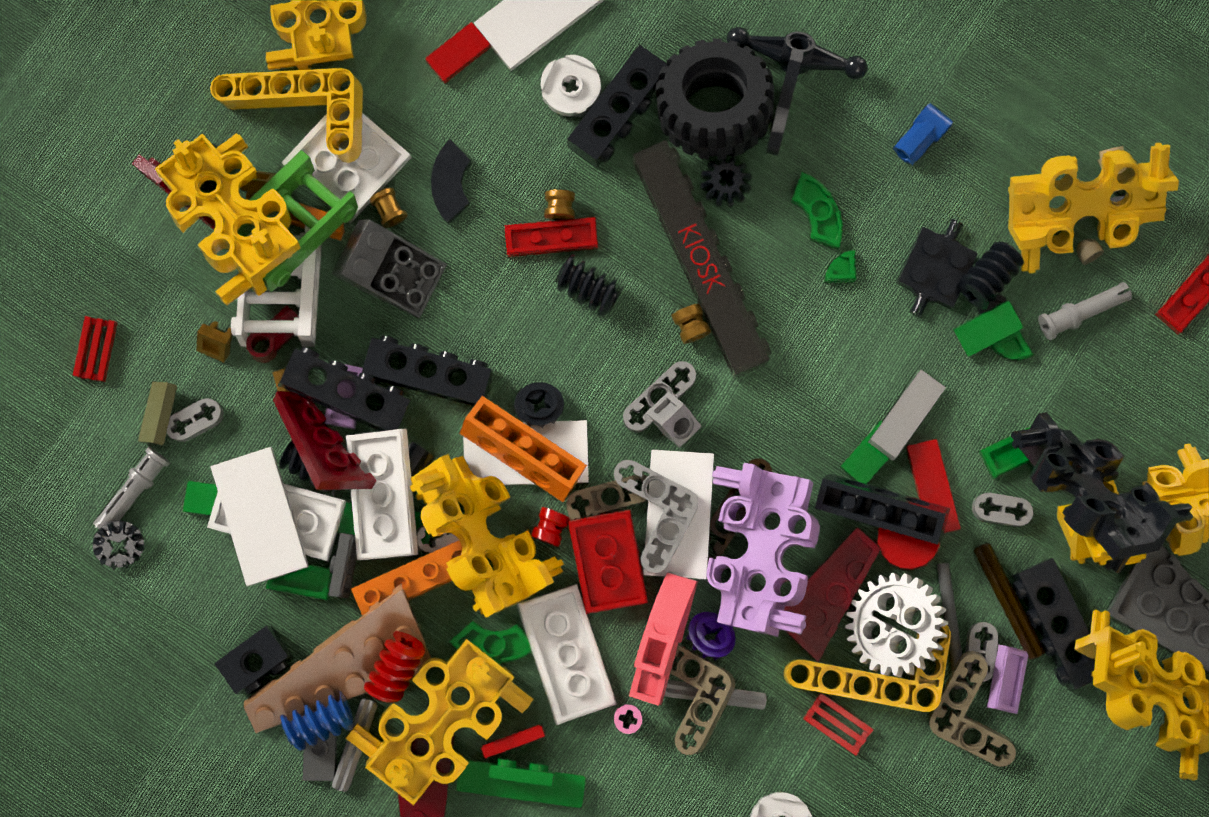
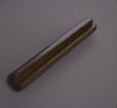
(1009, 601)

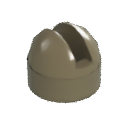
(1088, 251)

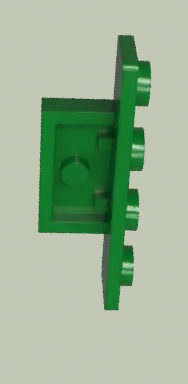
(522, 783)

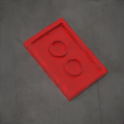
(608, 561)

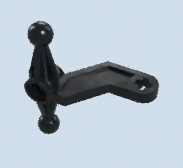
(796, 56)

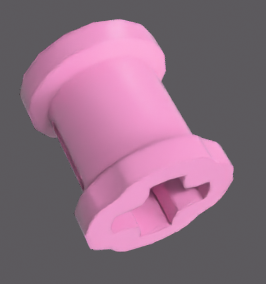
(632, 727)

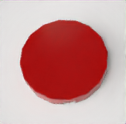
(906, 551)

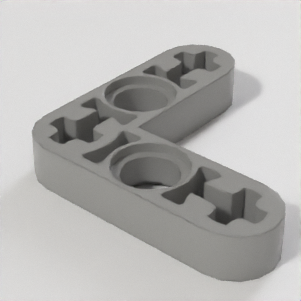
(670, 512)

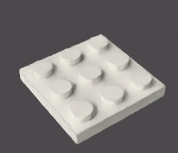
(370, 173)

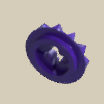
(704, 624)

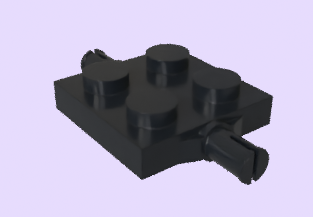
(936, 268)

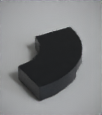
(447, 181)

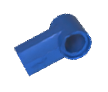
(927, 128)

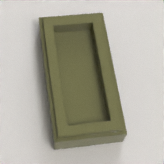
(157, 413)

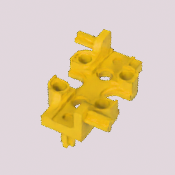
(315, 41)
(1035, 223)
(250, 255)
(1171, 487)
(513, 571)
(1131, 702)
(412, 774)

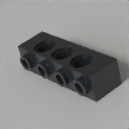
(595, 149)
(383, 352)
(296, 381)
(882, 508)
(1061, 604)

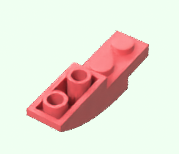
(661, 638)

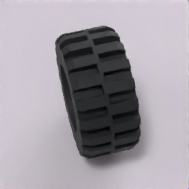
(709, 66)

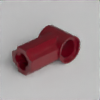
(276, 340)

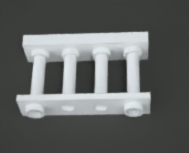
(305, 298)

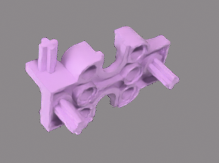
(761, 495)

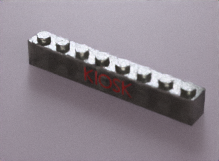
(700, 259)

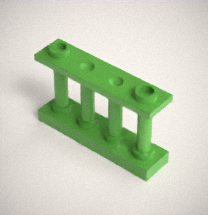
(296, 173)

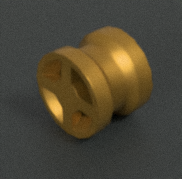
(559, 205)

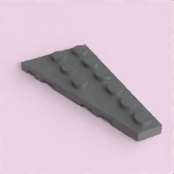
(1166, 602)

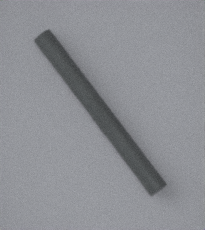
(950, 615)

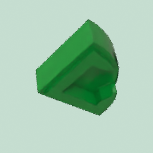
(842, 269)
(1013, 347)

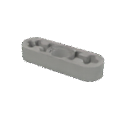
(671, 375)

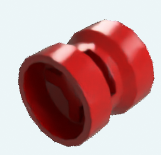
(550, 526)

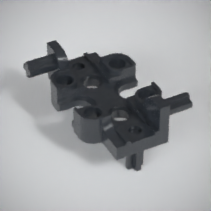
(1121, 523)

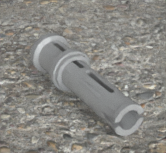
(1072, 315)
(139, 479)

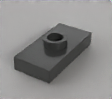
(343, 567)
(320, 760)

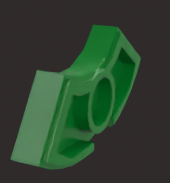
(821, 211)
(499, 645)

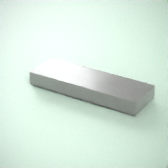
(906, 415)

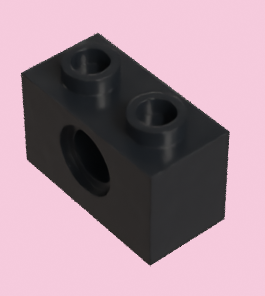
(236, 666)

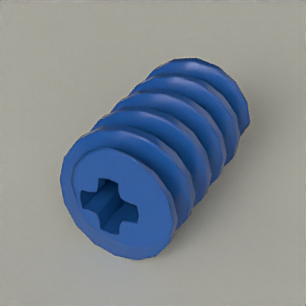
(318, 723)

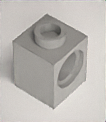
(674, 419)

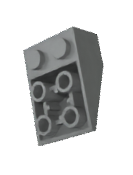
(389, 268)

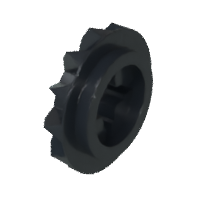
(534, 394)
(117, 532)

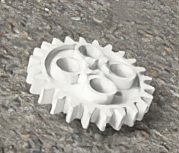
(909, 599)

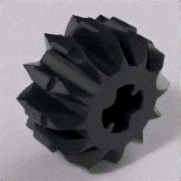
(738, 184)

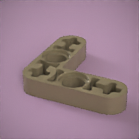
(596, 505)
(704, 684)
(961, 722)

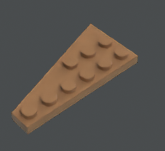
(336, 664)

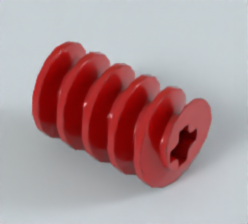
(395, 668)

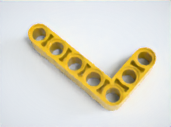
(301, 95)
(878, 682)

